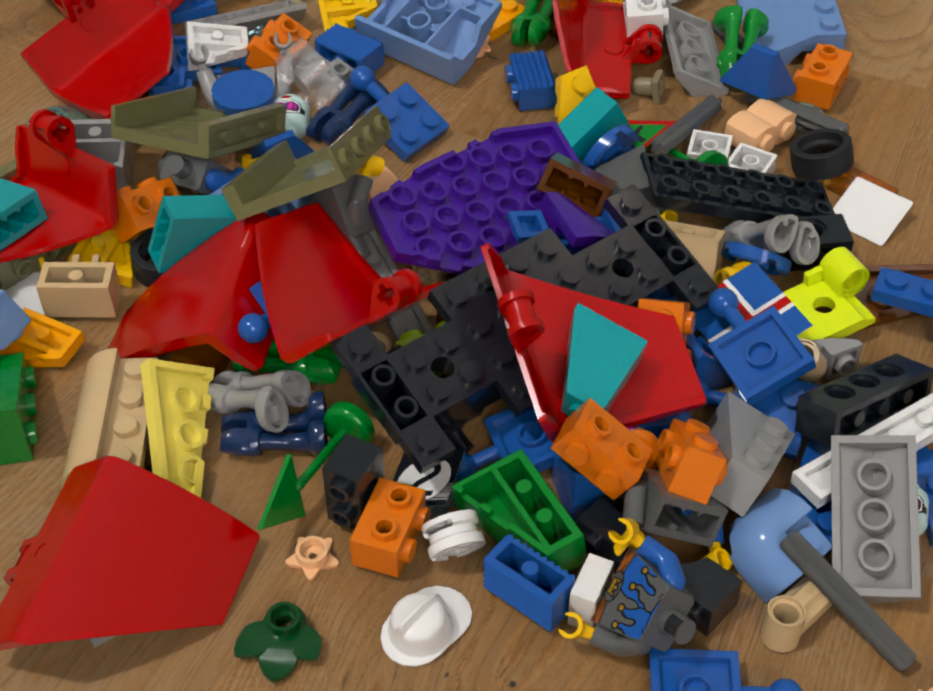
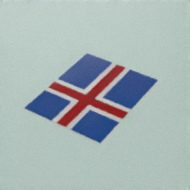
(755, 294)

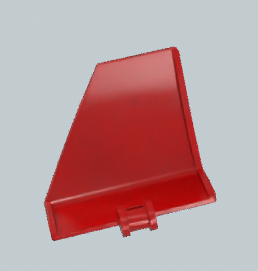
(596, 37)
(103, 52)
(71, 184)
(321, 284)
(200, 301)
(538, 329)
(123, 560)

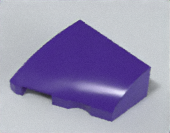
(572, 221)

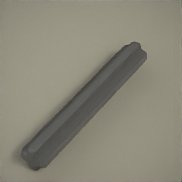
(804, 116)
(684, 126)
(848, 601)

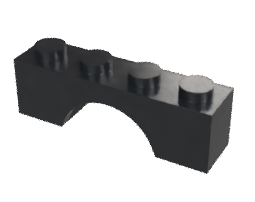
(712, 586)

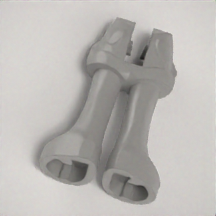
(778, 236)
(264, 393)

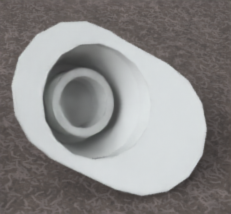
(425, 625)

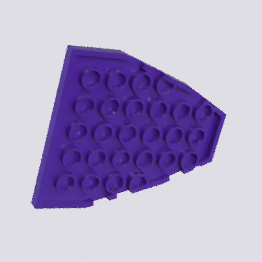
(465, 198)

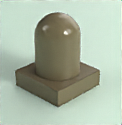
(650, 86)

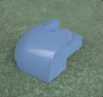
(758, 536)

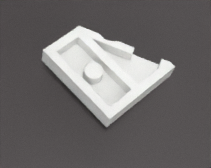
(222, 41)

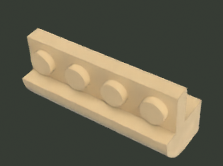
(109, 412)

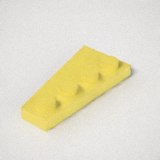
(175, 417)

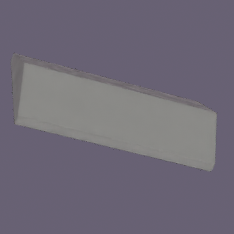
(257, 15)
(694, 53)
(876, 516)

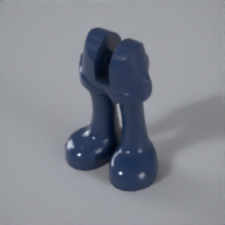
(332, 121)
(246, 437)

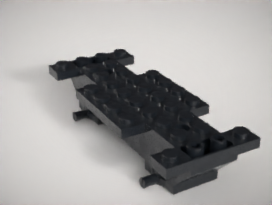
(473, 345)

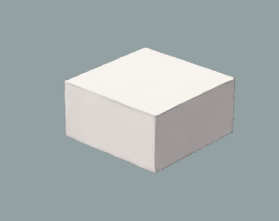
(706, 141)
(750, 157)
(590, 588)

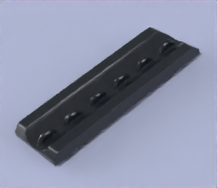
(730, 191)

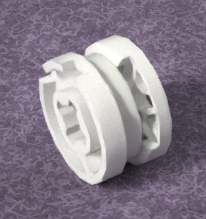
(453, 535)

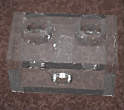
(310, 73)

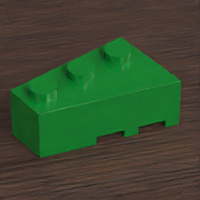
(17, 408)
(518, 501)

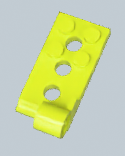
(833, 286)

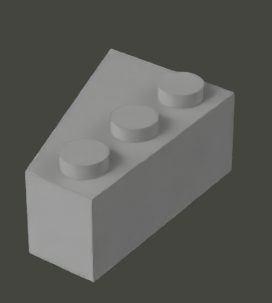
(95, 138)
(752, 450)

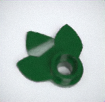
(279, 646)

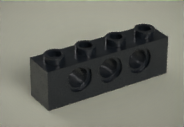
(862, 398)

